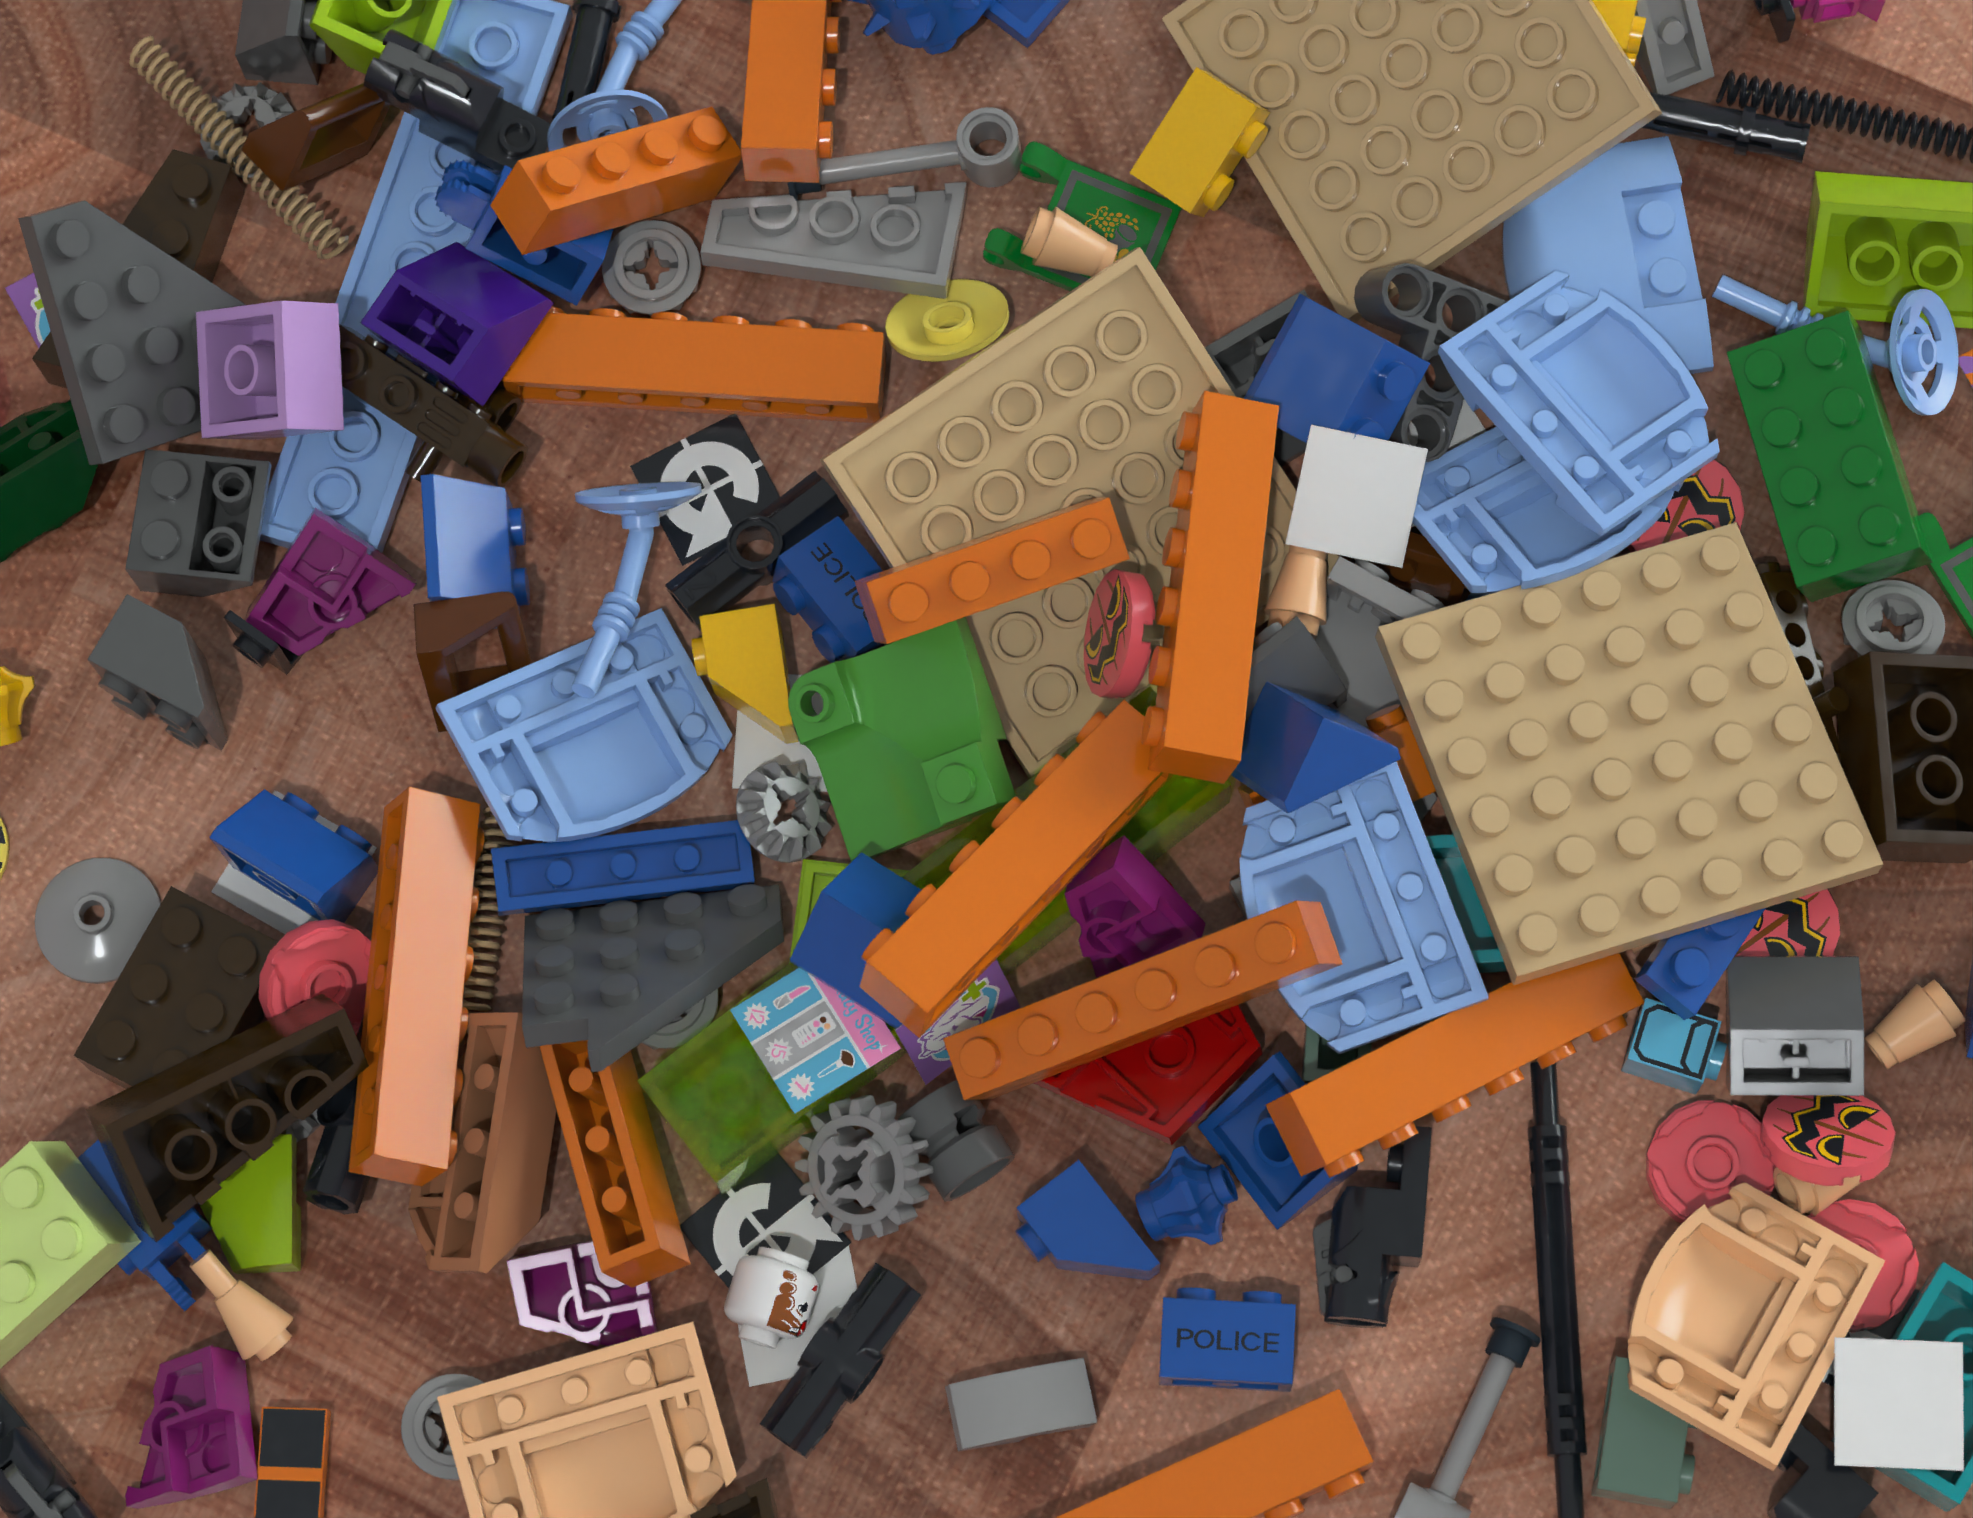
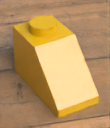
(748, 665)

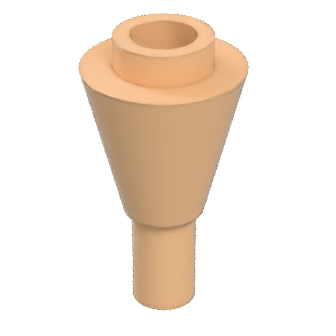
(251, 1319)

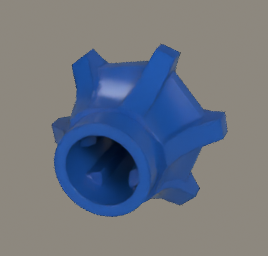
(1187, 1200)

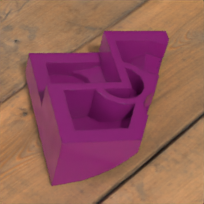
(324, 585)
(1127, 910)
(570, 1295)
(197, 1430)

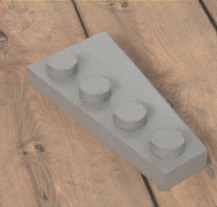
(870, 241)

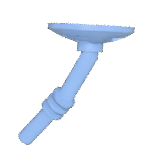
(611, 106)
(1904, 354)
(639, 512)

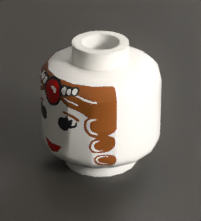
(771, 1297)

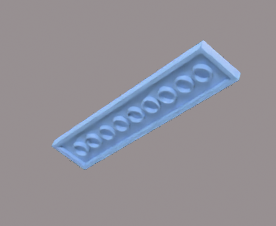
(361, 470)

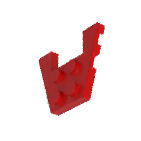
(1167, 1079)

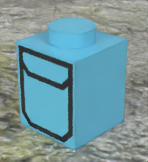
(1674, 1049)

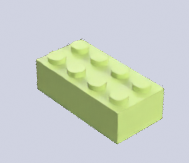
(53, 1239)

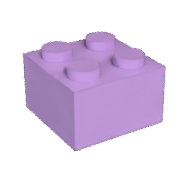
(270, 370)

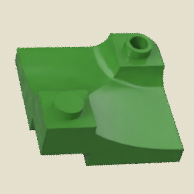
(905, 739)

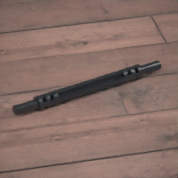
(1557, 1292)

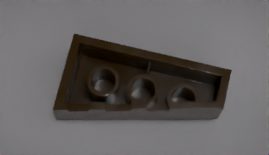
(184, 214)
(215, 1111)

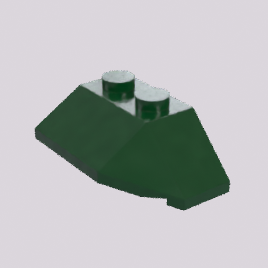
(41, 474)

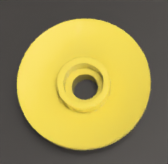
(948, 327)

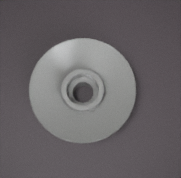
(100, 950)

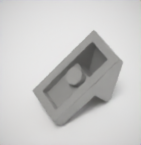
(1673, 45)

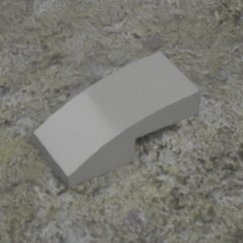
(1020, 1404)

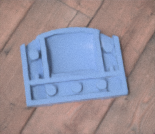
(1623, 233)
(1584, 398)
(1501, 521)
(592, 765)
(1383, 903)

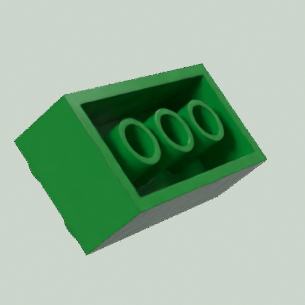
(1829, 457)

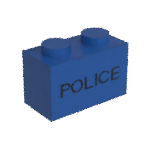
(819, 585)
(1227, 1341)

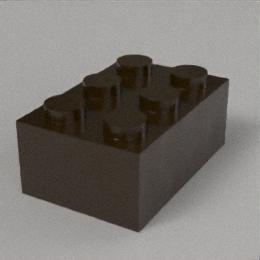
(1911, 752)
(178, 993)

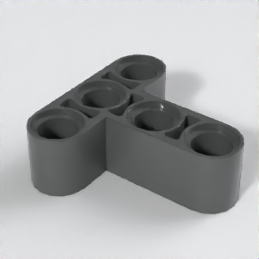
(1422, 331)

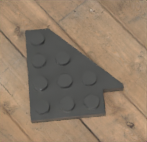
(120, 328)
(638, 965)

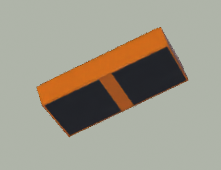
(292, 1462)

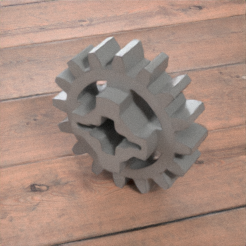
(872, 1169)

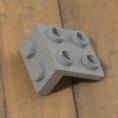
(1356, 606)

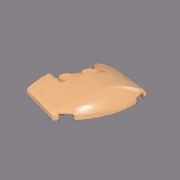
(1745, 1319)
(594, 1435)

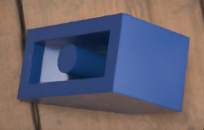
(1082, 1229)

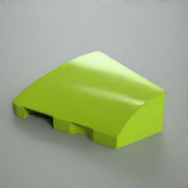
(259, 1212)

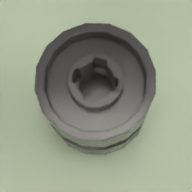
(960, 1145)

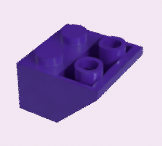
(457, 318)

